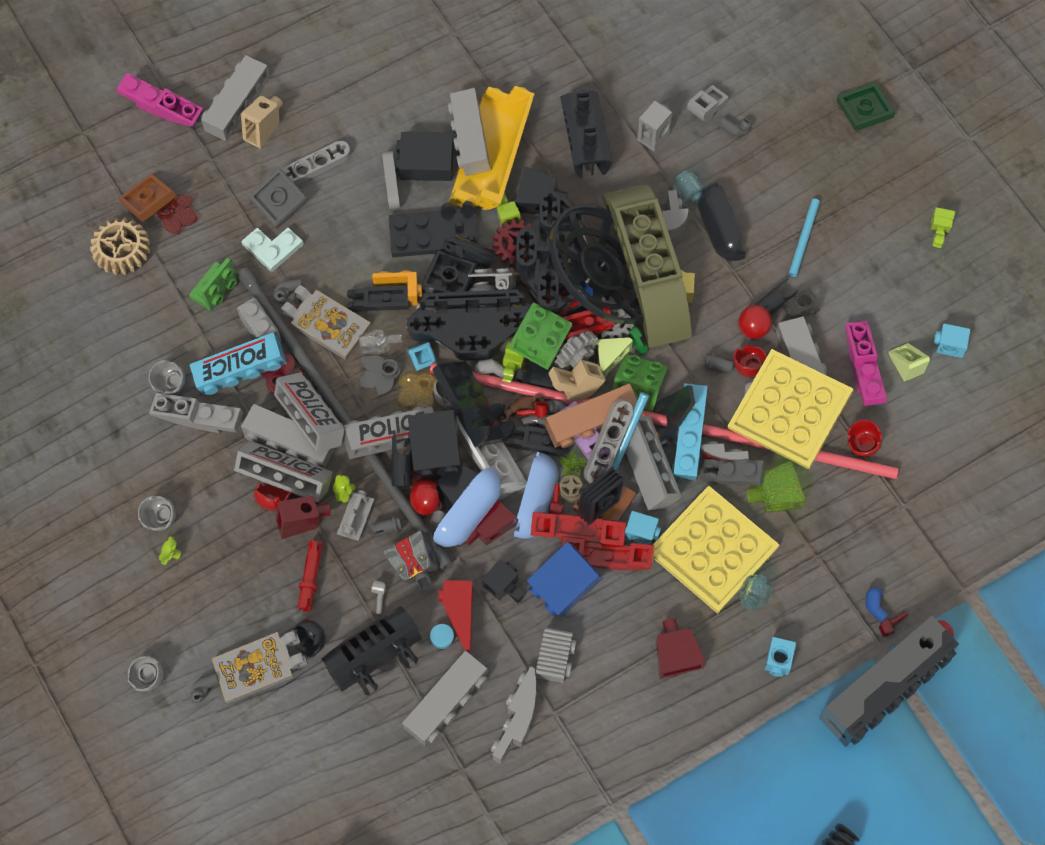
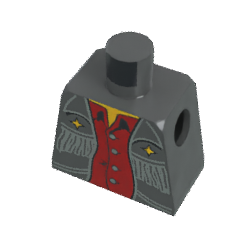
(414, 559)

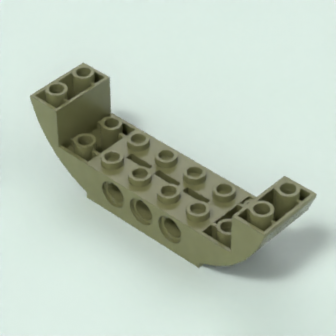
(651, 264)

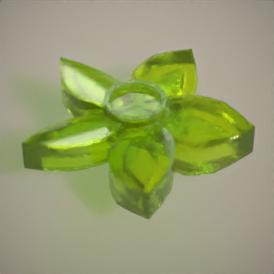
(572, 465)

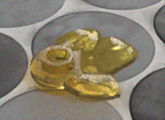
(413, 392)

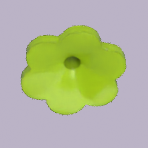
(342, 488)
(169, 551)

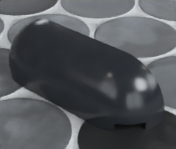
(720, 223)

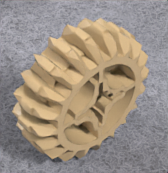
(115, 240)

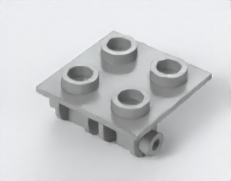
(504, 277)

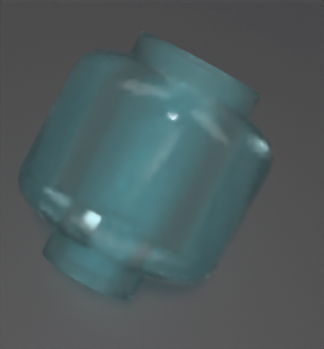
(689, 186)
(755, 592)

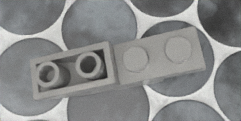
(196, 415)
(522, 708)

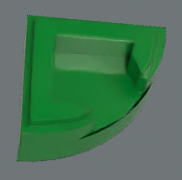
(635, 335)

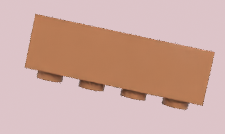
(586, 417)

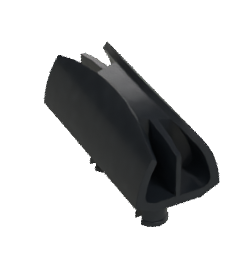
(586, 131)
(372, 648)

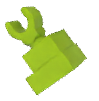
(507, 212)
(941, 222)
(512, 362)

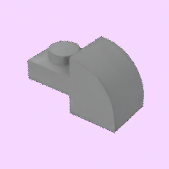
(706, 103)
(675, 216)

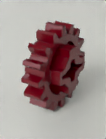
(508, 238)

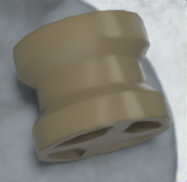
(571, 483)

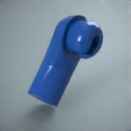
(873, 602)

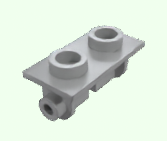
(355, 515)

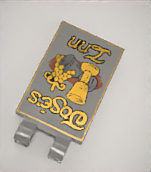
(326, 322)
(257, 665)

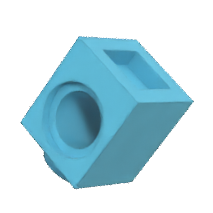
(952, 340)
(642, 529)
(782, 647)

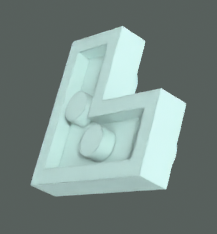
(273, 252)

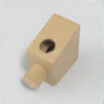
(260, 120)

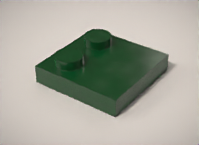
(865, 106)

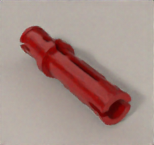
(308, 584)

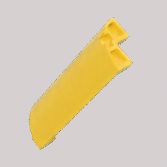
(503, 126)

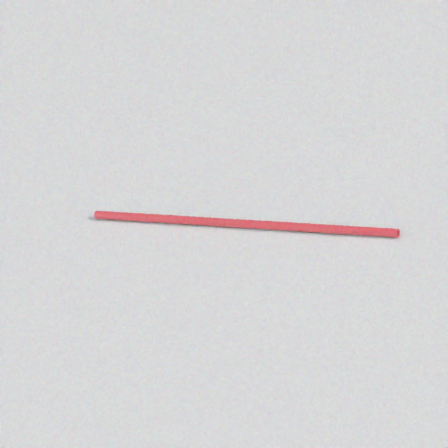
(708, 430)

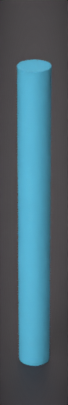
(804, 237)
(637, 411)

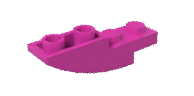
(159, 102)
(864, 363)

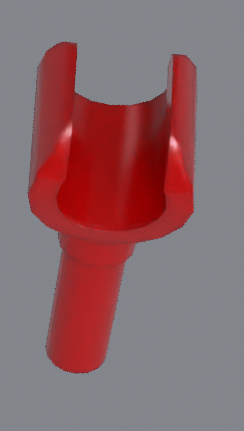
(540, 410)
(556, 507)

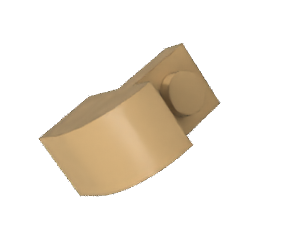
(580, 382)

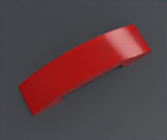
(571, 526)
(614, 556)

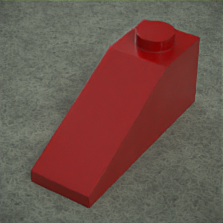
(585, 322)
(457, 604)

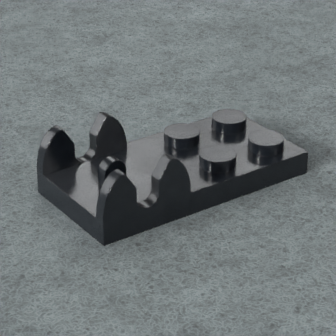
(427, 231)
(471, 404)

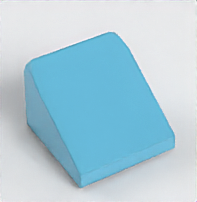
(421, 355)

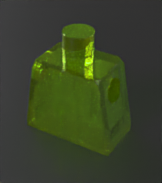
(779, 490)

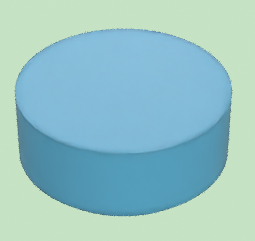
(442, 636)

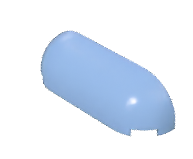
(537, 493)
(469, 509)

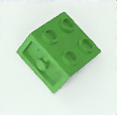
(215, 285)
(540, 336)
(643, 377)

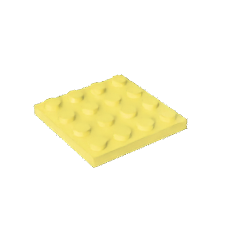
(790, 409)
(713, 549)

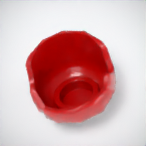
(755, 322)
(749, 360)
(864, 438)
(269, 495)
(424, 497)

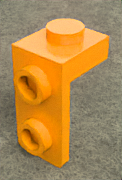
(404, 278)

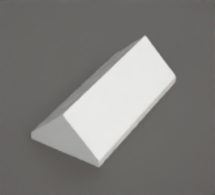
(498, 458)

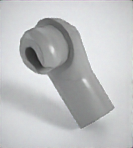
(489, 366)

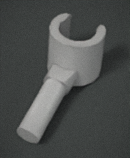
(436, 518)
(379, 588)

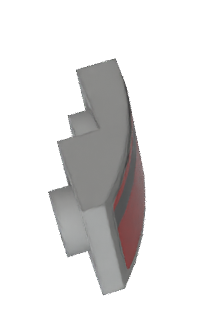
(716, 451)

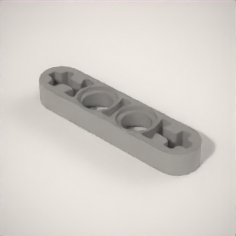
(313, 168)
(604, 441)

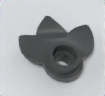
(376, 373)

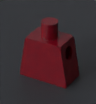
(299, 515)
(493, 525)
(677, 651)

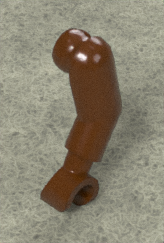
(522, 403)

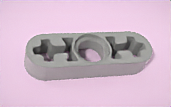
(391, 181)

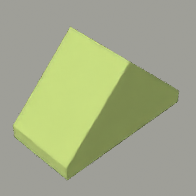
(611, 352)
(909, 361)

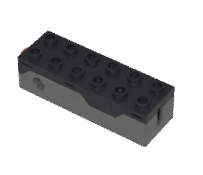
(890, 680)

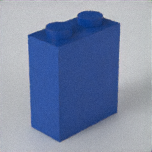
(564, 580)

